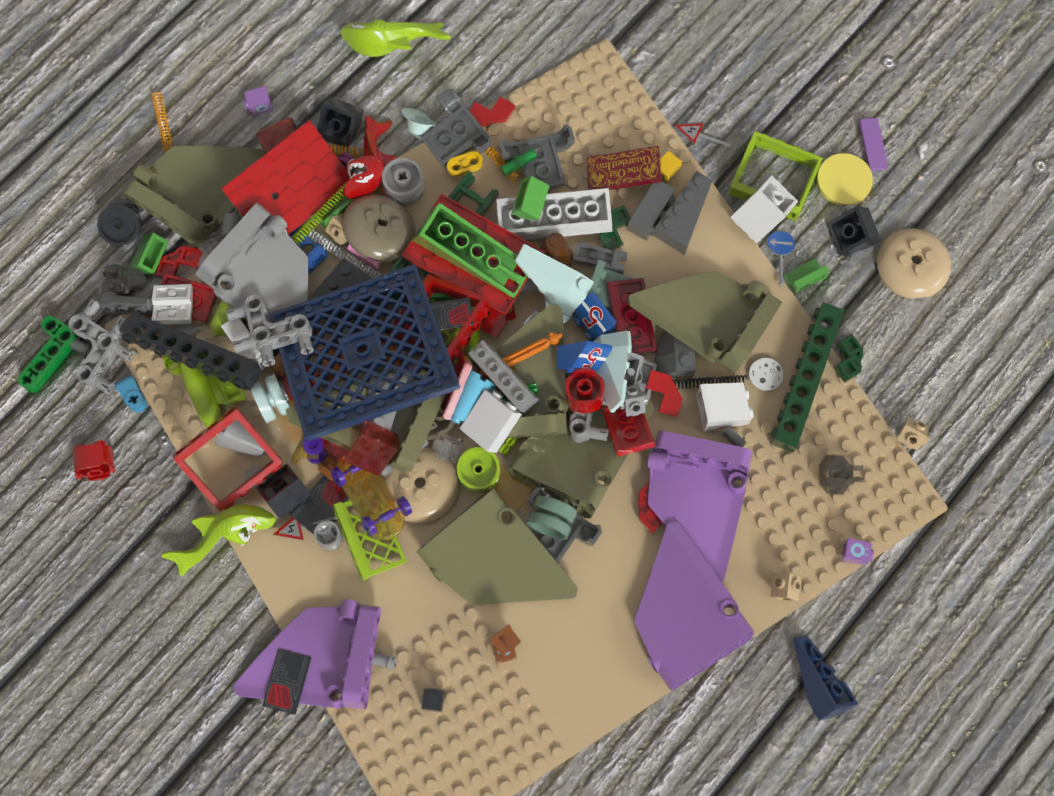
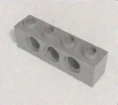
(504, 376)

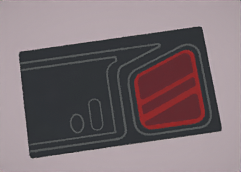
(452, 313)
(319, 503)
(287, 681)

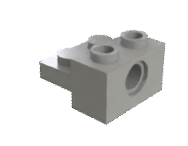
(639, 372)

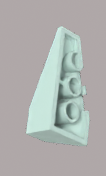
(555, 280)
(615, 367)

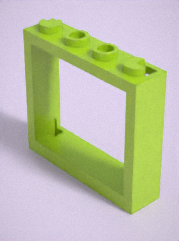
(785, 150)

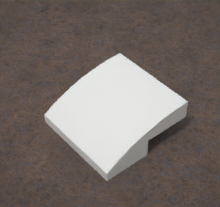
(172, 304)

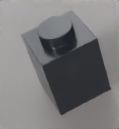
(433, 700)

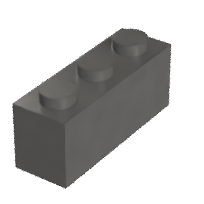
(651, 210)

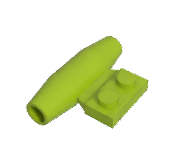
(209, 393)

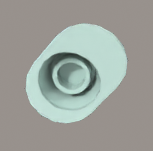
(417, 122)

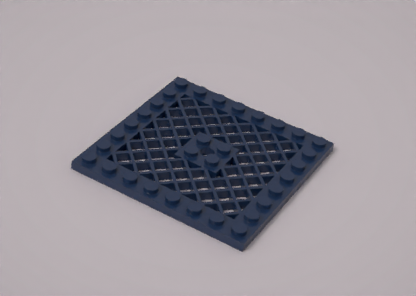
(387, 401)

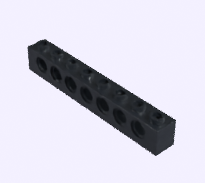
(191, 351)

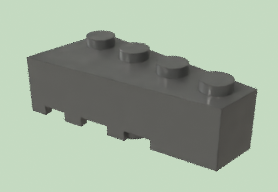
(681, 218)

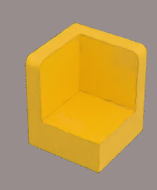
(670, 166)

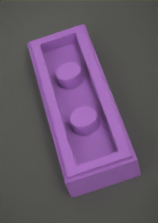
(873, 144)

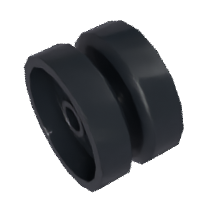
(127, 216)

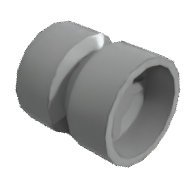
(328, 535)

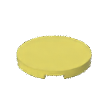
(844, 179)

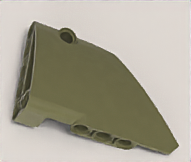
(410, 423)

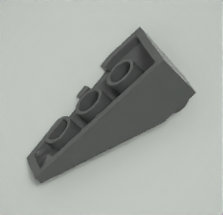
(674, 357)

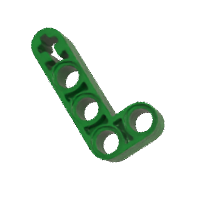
(45, 355)

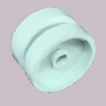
(270, 398)

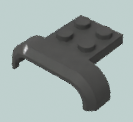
(455, 132)
(547, 164)
(580, 530)

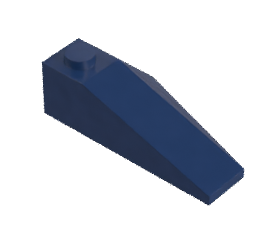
(824, 690)

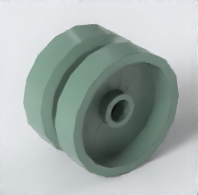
(551, 517)

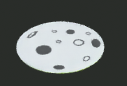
(766, 374)

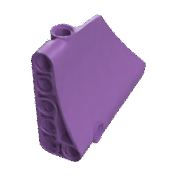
(695, 488)
(685, 614)
(340, 650)

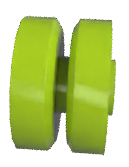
(482, 481)

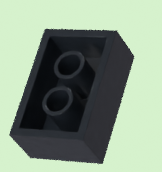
(342, 276)

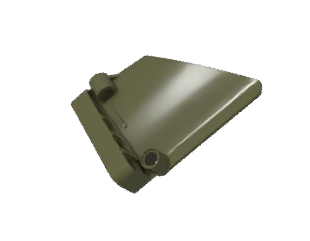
(186, 187)
(542, 369)
(493, 558)

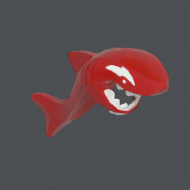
(373, 162)

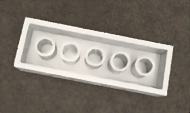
(562, 213)

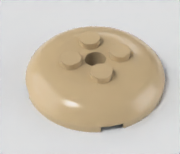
(906, 277)
(438, 493)

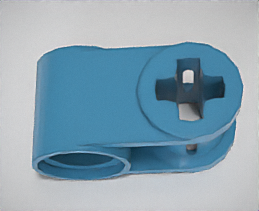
(130, 392)

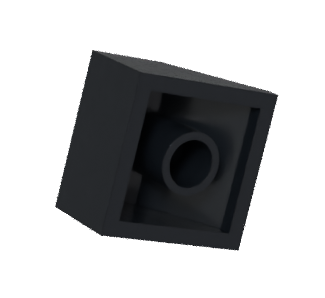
(339, 121)
(854, 231)
(283, 491)

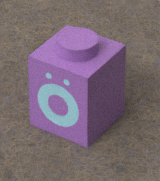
(257, 101)
(857, 552)

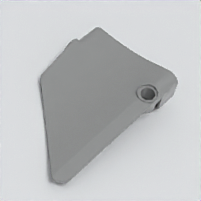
(259, 261)

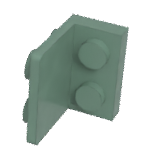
(600, 278)

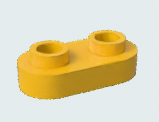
(464, 163)

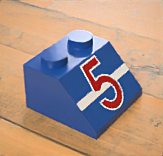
(593, 318)
(582, 355)

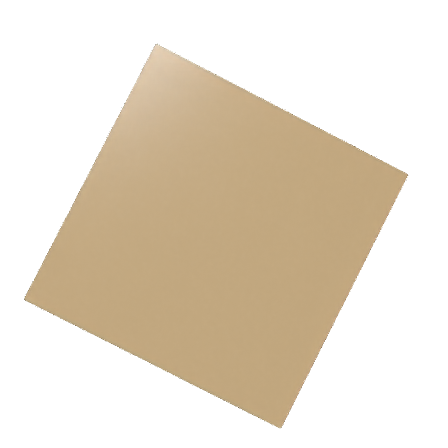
(580, 656)

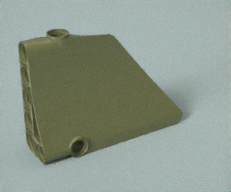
(710, 314)
(571, 468)

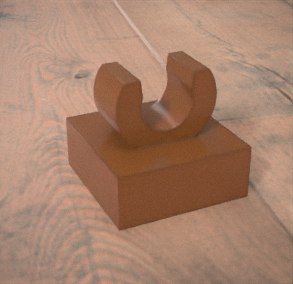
(326, 466)

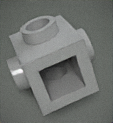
(634, 401)

